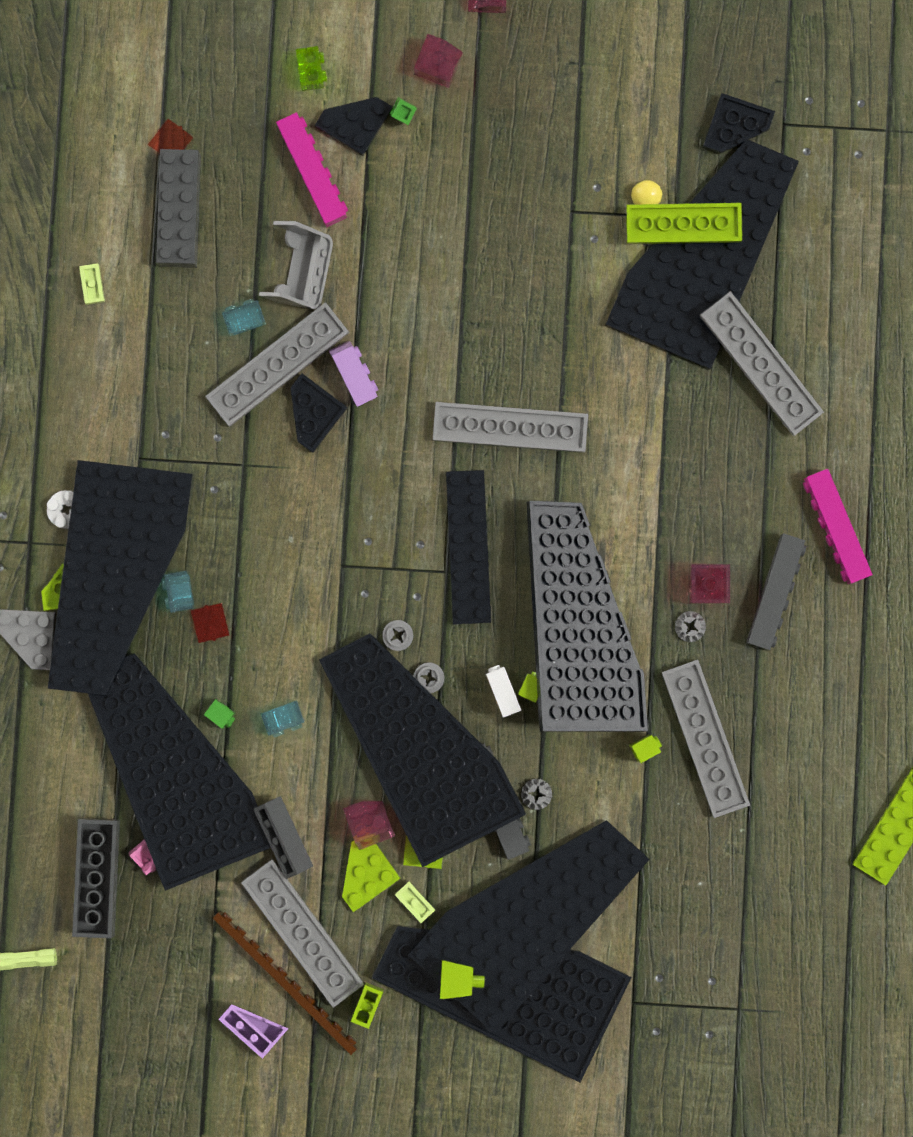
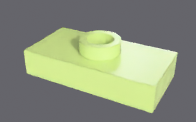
(92, 284)
(415, 902)

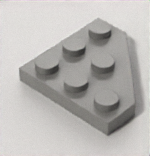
(30, 635)

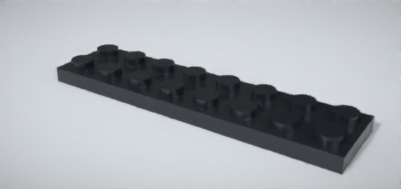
(468, 547)

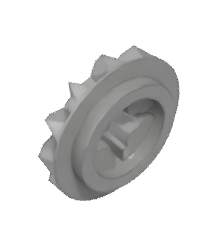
(681, 628)
(388, 634)
(436, 672)
(531, 786)

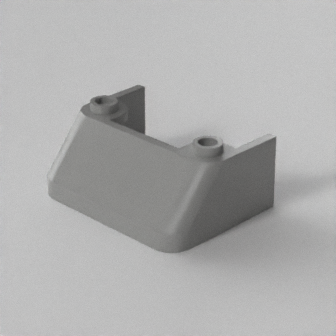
(307, 266)

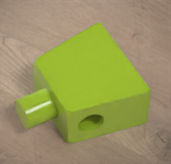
(458, 980)

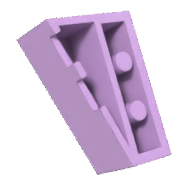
(354, 373)
(252, 1029)

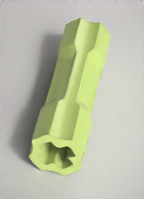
(40, 958)

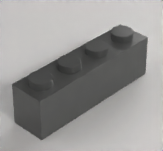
(283, 837)

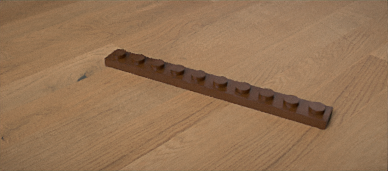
(291, 987)

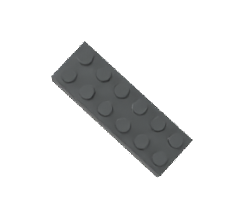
(178, 208)
(96, 878)

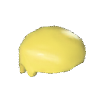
(646, 193)

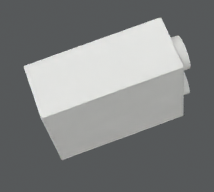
(502, 691)

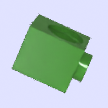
(403, 111)
(220, 714)

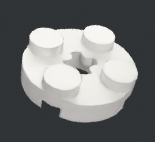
(55, 506)

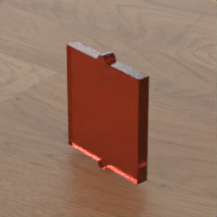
(170, 137)
(210, 623)

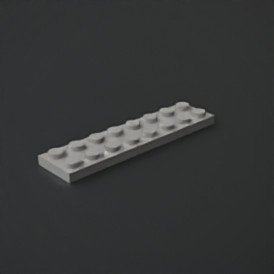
(761, 363)
(277, 364)
(510, 427)
(705, 738)
(303, 933)

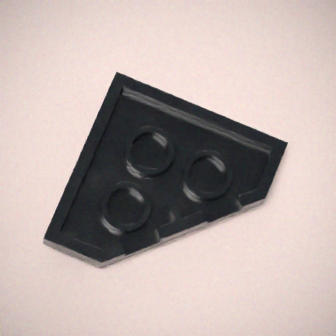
(355, 122)
(736, 123)
(314, 412)

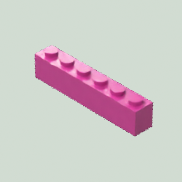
(311, 169)
(837, 526)

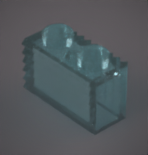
(243, 317)
(178, 591)
(283, 718)

